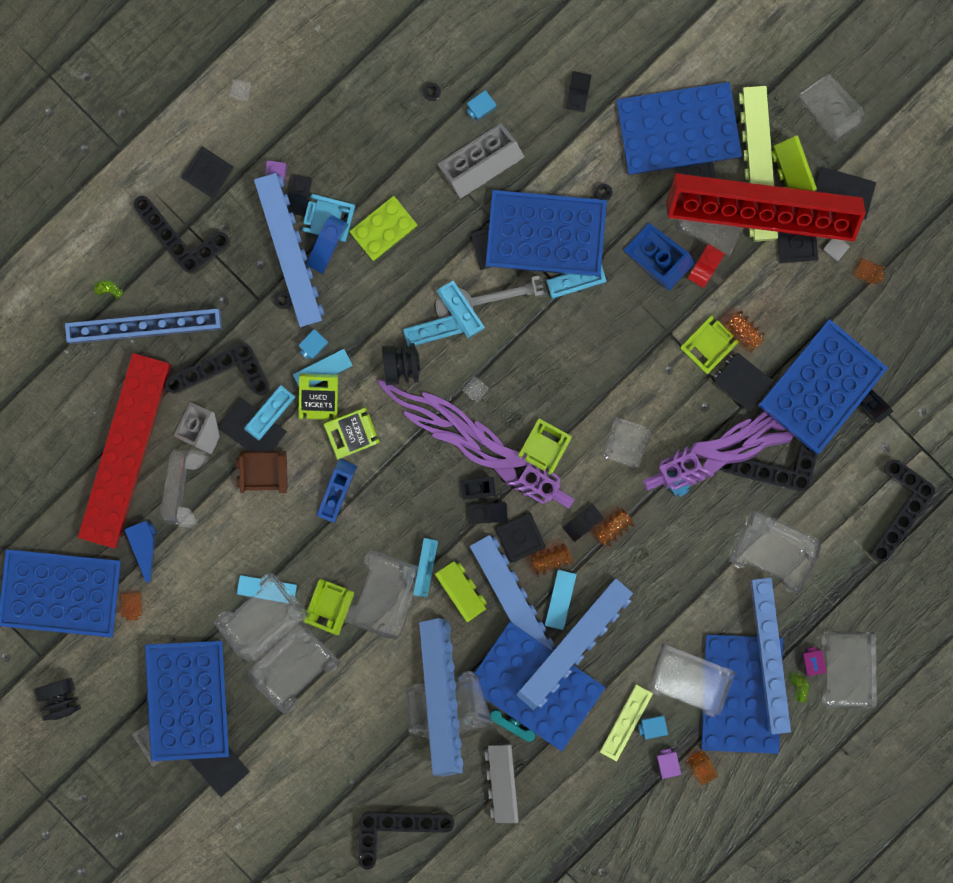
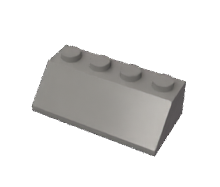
(481, 160)
(503, 783)

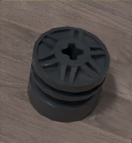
(400, 364)
(57, 699)

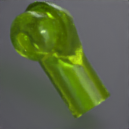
(108, 286)
(803, 687)

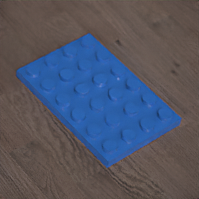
(679, 128)
(546, 233)
(823, 387)
(59, 593)
(508, 669)
(186, 701)
(744, 715)

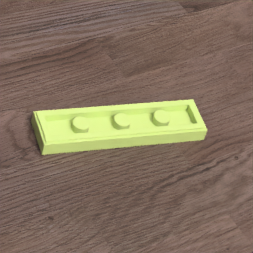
(626, 722)

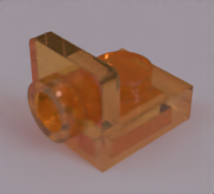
(870, 272)
(131, 606)
(703, 767)

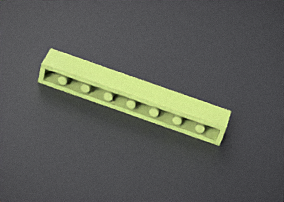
(758, 145)

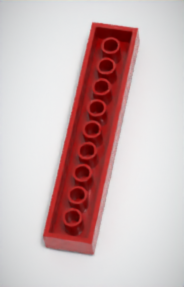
(765, 207)
(124, 451)

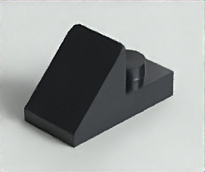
(578, 91)
(299, 195)
(875, 407)
(478, 488)
(488, 513)
(583, 522)

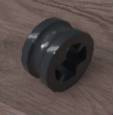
(426, 92)
(608, 189)
(277, 302)

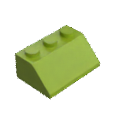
(793, 165)
(461, 590)

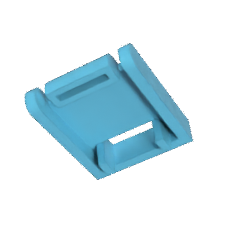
(325, 207)

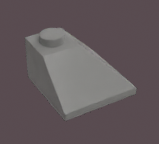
(198, 428)

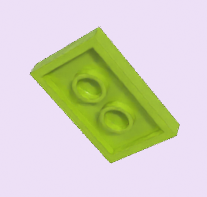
(383, 228)

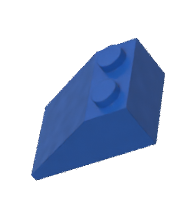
(659, 256)

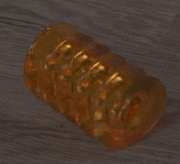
(745, 330)
(613, 528)
(551, 559)

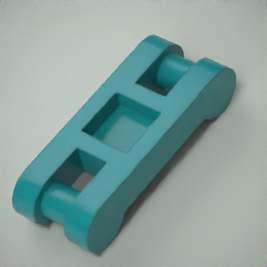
(512, 725)

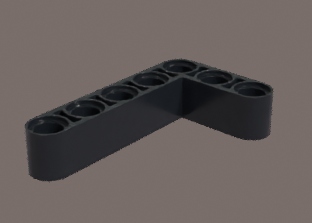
(175, 240)
(216, 360)
(773, 471)
(915, 489)
(396, 827)

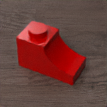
(706, 266)

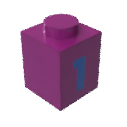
(813, 661)

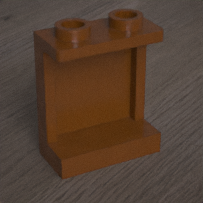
(262, 471)

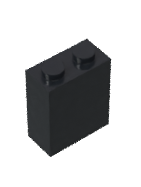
(742, 381)

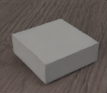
(836, 249)

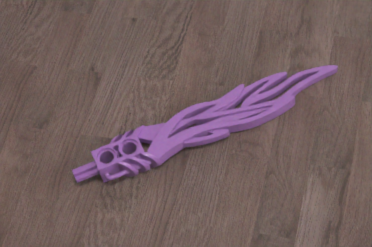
(714, 459)
(503, 467)

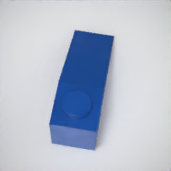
(326, 243)
(337, 490)
(143, 544)

